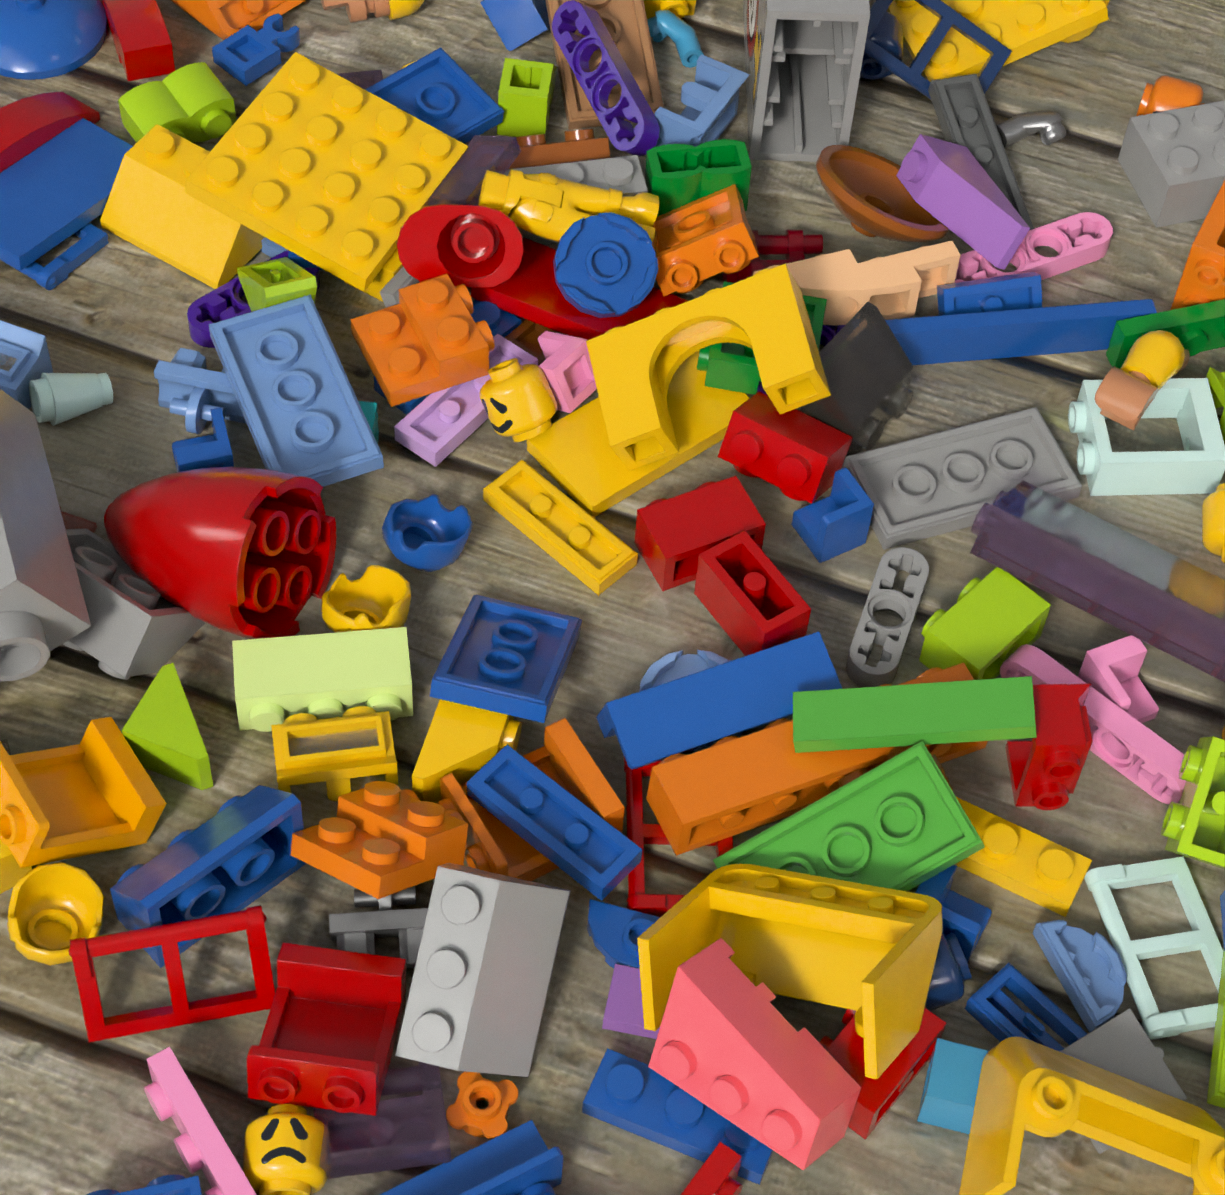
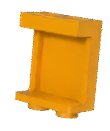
(76, 798)

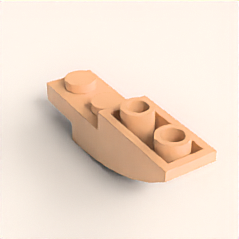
(887, 282)

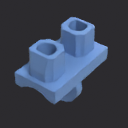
(194, 390)

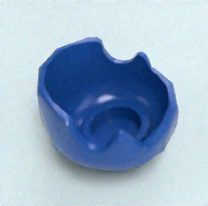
(426, 532)

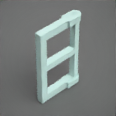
(1202, 937)

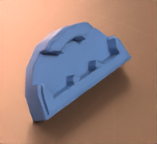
(1086, 968)

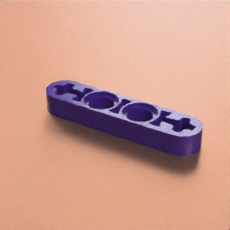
(599, 83)

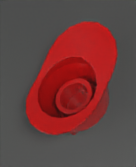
(465, 241)

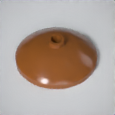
(873, 197)

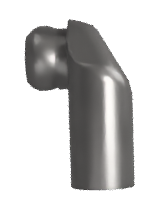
(1026, 124)

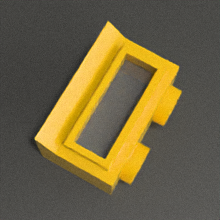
(334, 749)

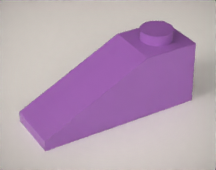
(963, 198)

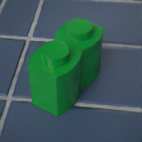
(689, 172)

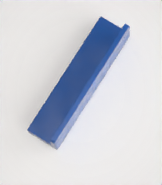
(717, 701)
(493, 1168)

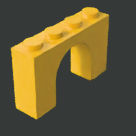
(639, 359)

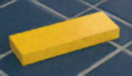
(560, 527)

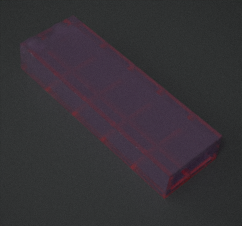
(1106, 573)

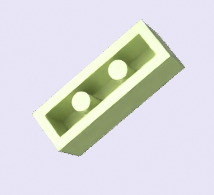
(321, 676)

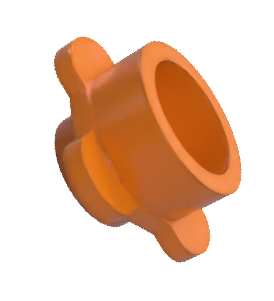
(481, 1122)

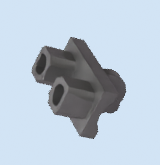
(358, 930)

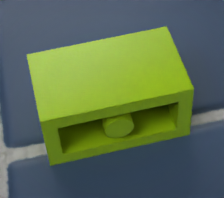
(984, 625)

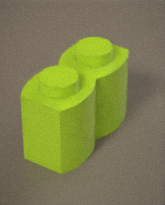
(185, 102)

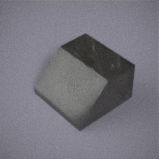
(865, 378)

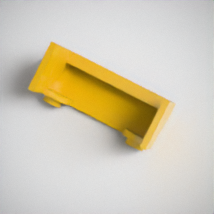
(807, 942)
(1053, 1092)

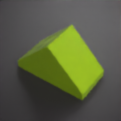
(275, 282)
(166, 733)

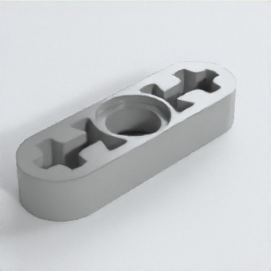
(884, 597)

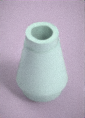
(68, 395)

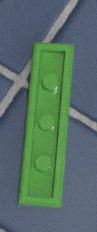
(914, 714)

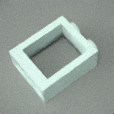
(1152, 472)

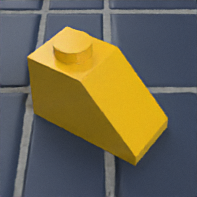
(460, 743)

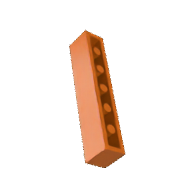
(762, 779)

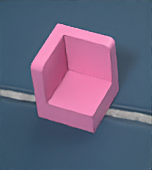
(567, 369)
(1115, 672)

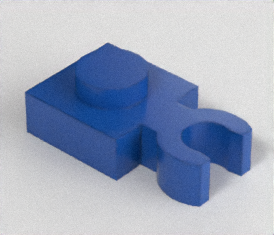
(254, 53)

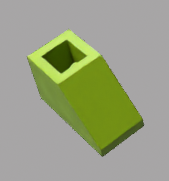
(525, 97)

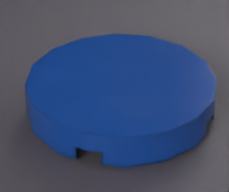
(605, 265)

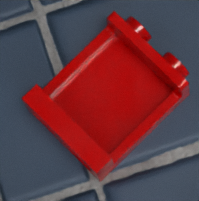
(329, 1030)

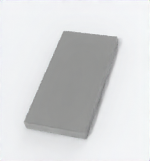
(948, 476)

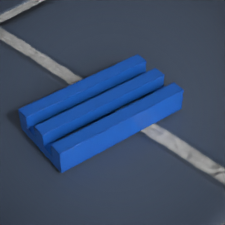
(983, 1003)

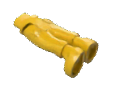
(552, 204)

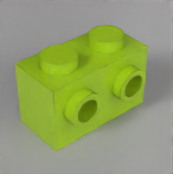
(1198, 821)

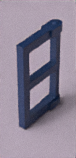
(948, 19)

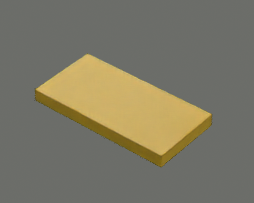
(590, 471)

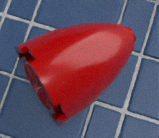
(228, 545)

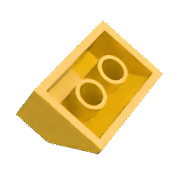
(159, 217)

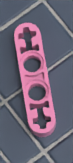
(1058, 235)
(1143, 754)

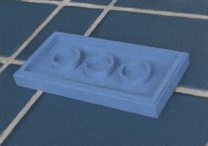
(296, 393)

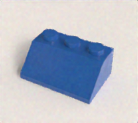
(214, 866)

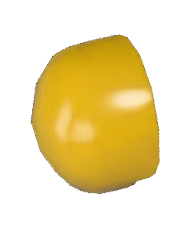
(369, 603)
(50, 909)

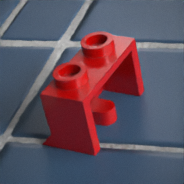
(1051, 764)

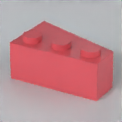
(749, 1062)

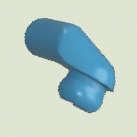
(682, 34)

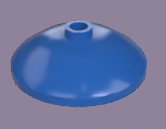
(49, 36)

